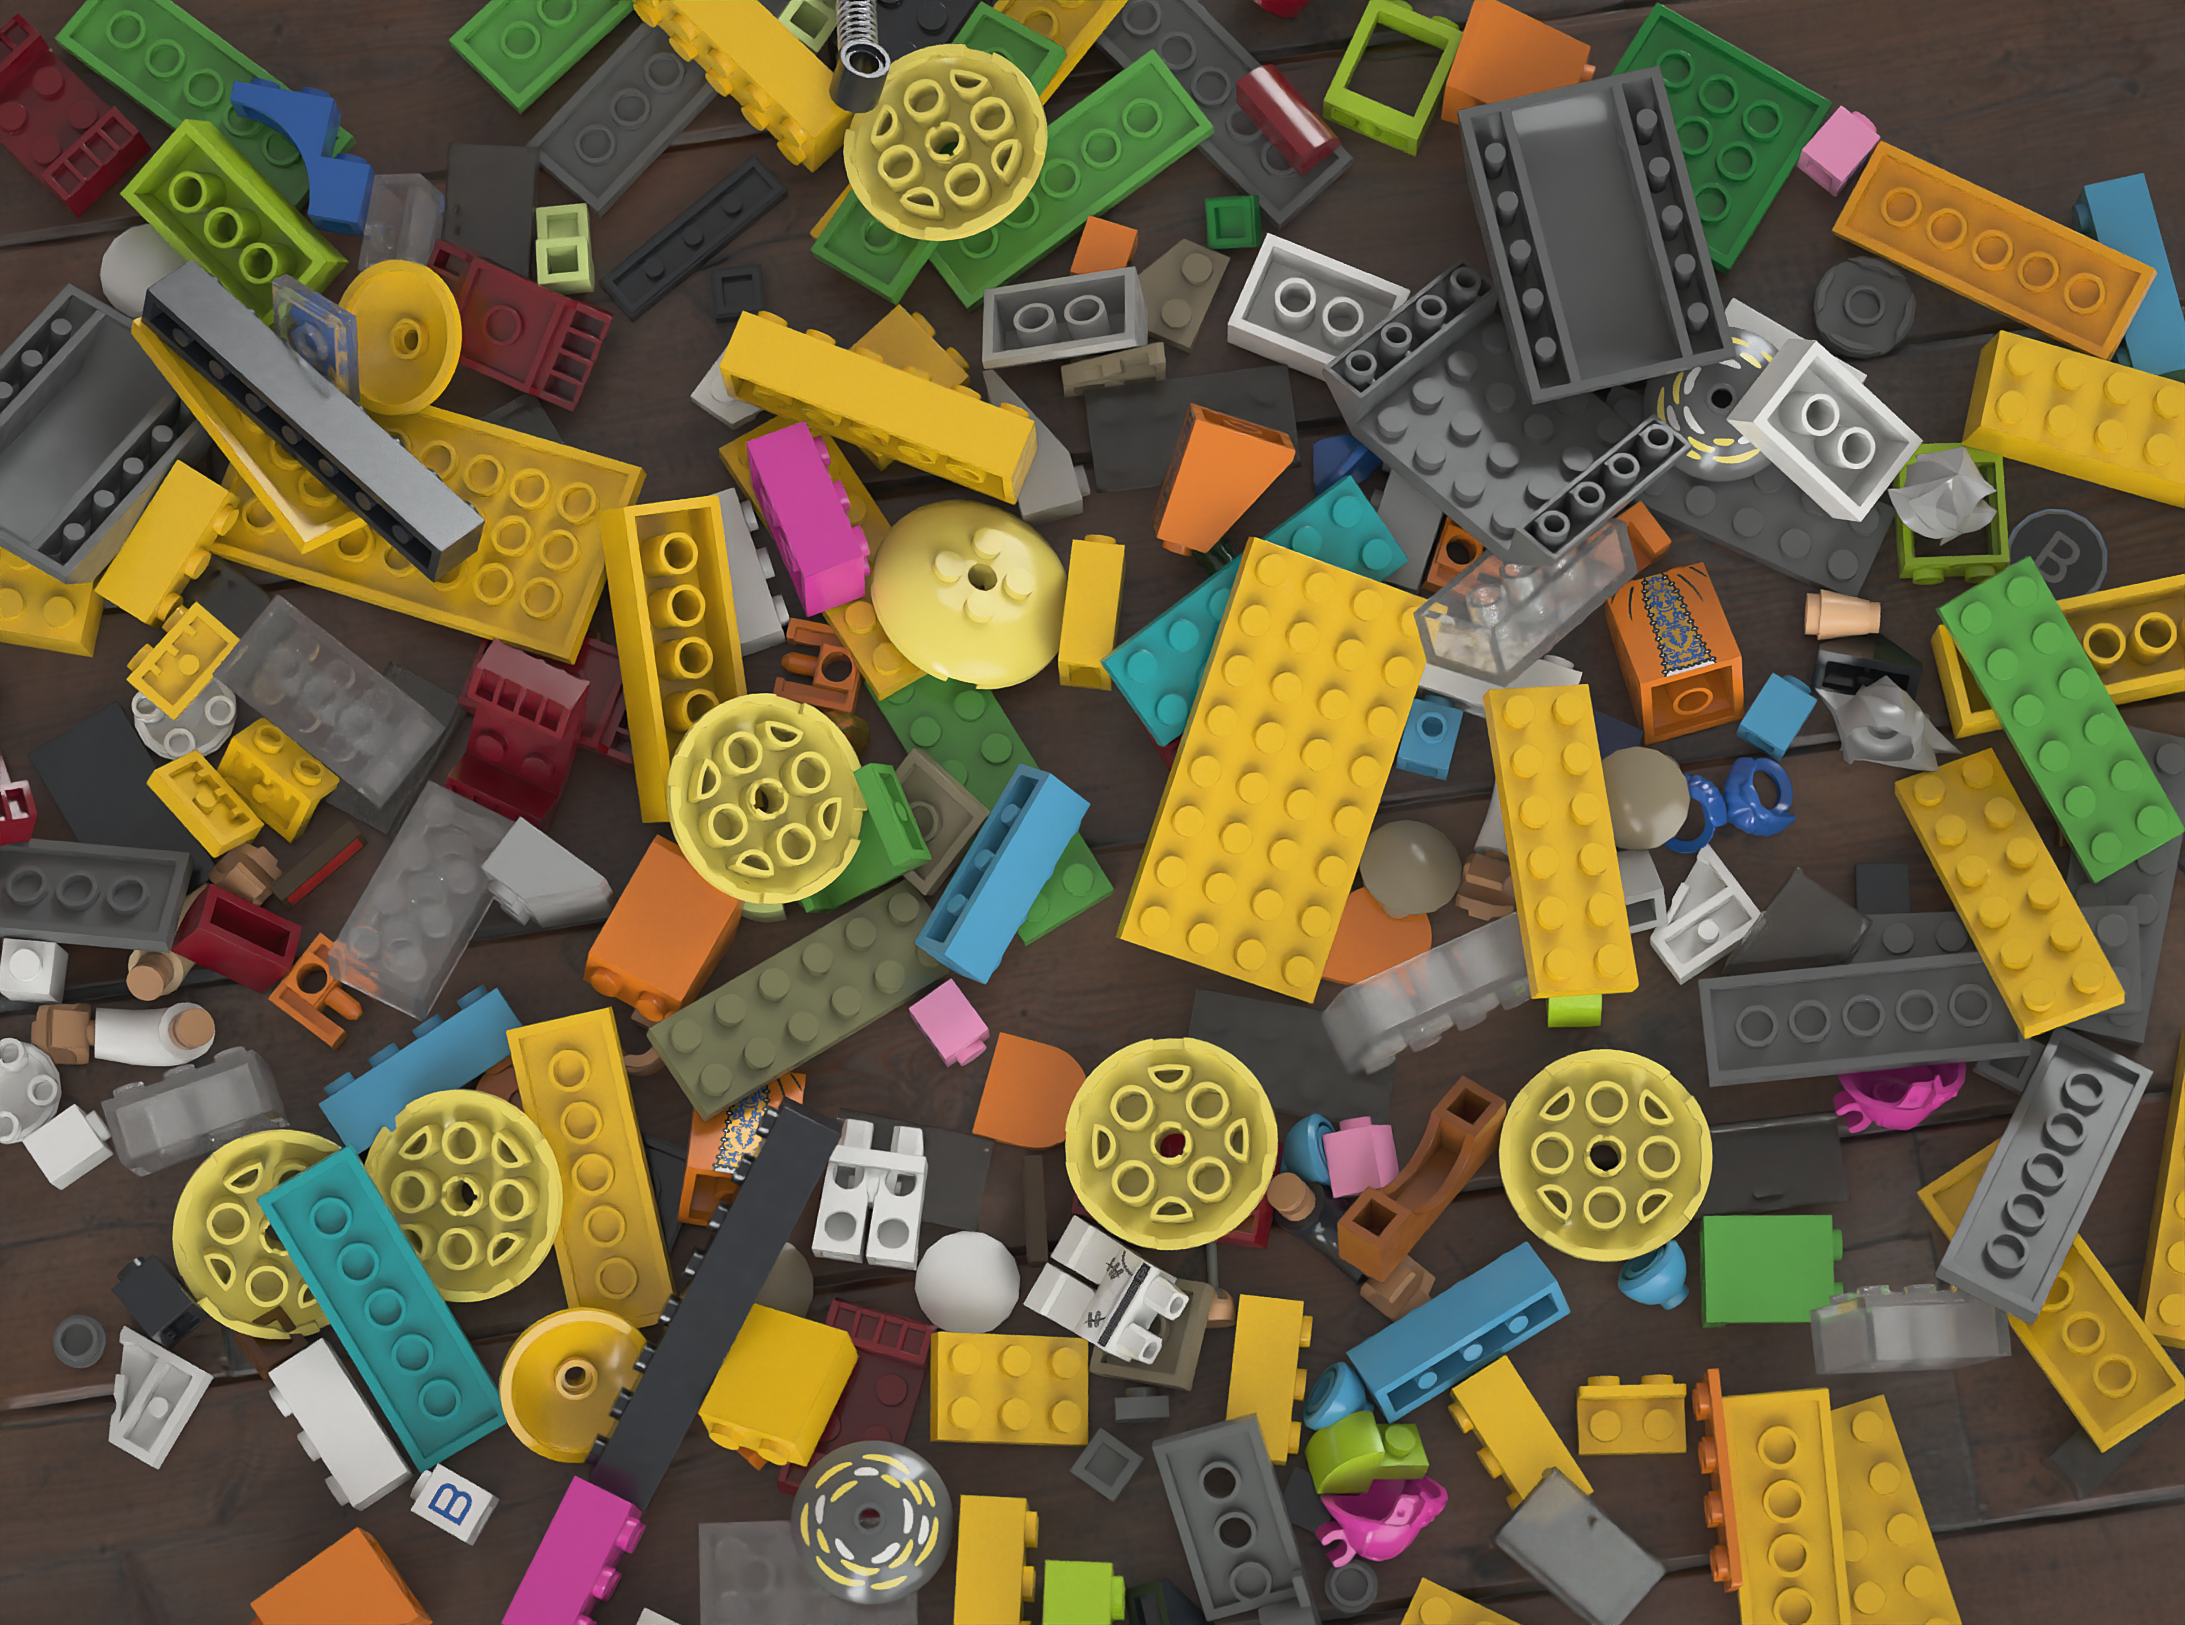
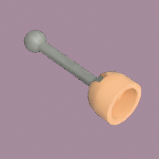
(1222, 1307)

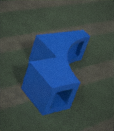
(311, 123)

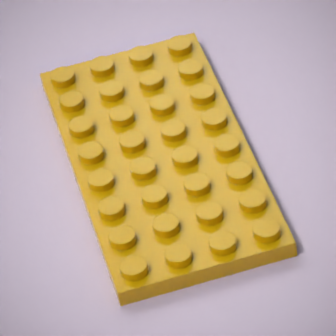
(536, 557)
(1278, 772)

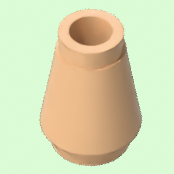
(1839, 615)

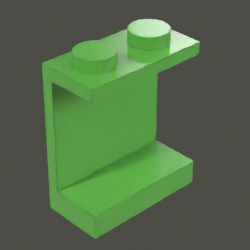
(887, 846)
(1766, 1268)

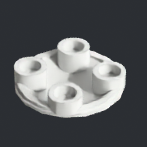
(133, 265)
(200, 727)
(27, 1090)
(967, 1283)

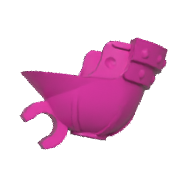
(1897, 1096)
(1381, 1520)

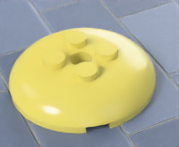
(941, 99)
(947, 623)
(810, 791)
(1138, 1102)
(1615, 1103)
(507, 1163)
(223, 1238)

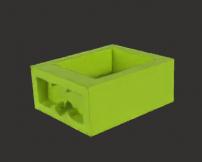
(1373, 117)
(1974, 567)

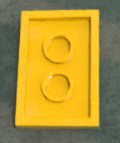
(1009, 1389)

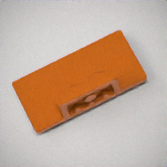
(1719, 1502)

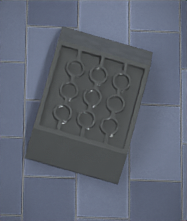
(1451, 417)

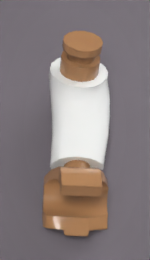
(1486, 875)
(123, 1035)

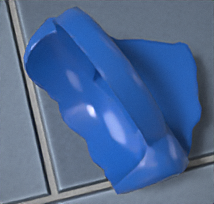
(1340, 458)
(1743, 801)
(1713, 810)

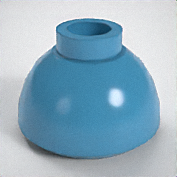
(1305, 1150)
(1656, 1277)
(1335, 1397)

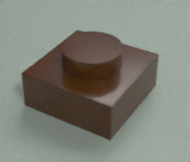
(271, 1353)

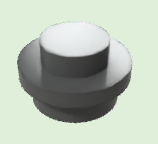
(80, 1341)
(1351, 1586)

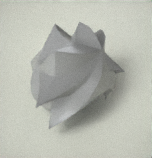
(1943, 496)
(1886, 727)

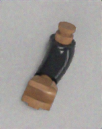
(1312, 1216)

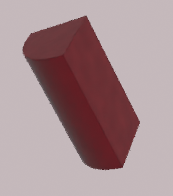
(1285, 118)
(237, 939)

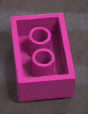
(808, 517)
(577, 1559)

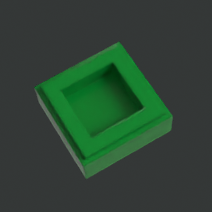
(1233, 222)

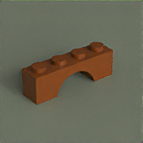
(1392, 1219)

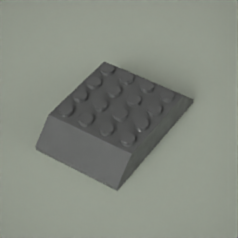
(1593, 235)
(84, 437)

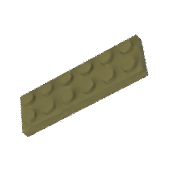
(799, 1001)

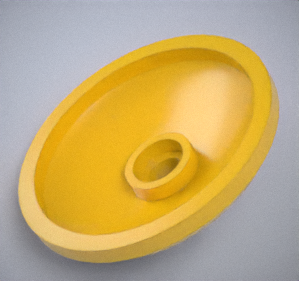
(394, 307)
(562, 1414)

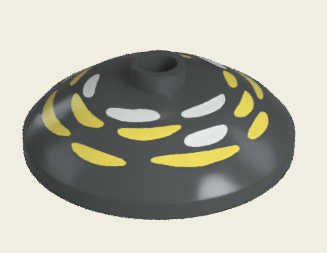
(1686, 406)
(880, 1561)

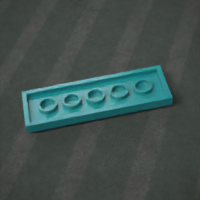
(1167, 658)
(384, 1307)

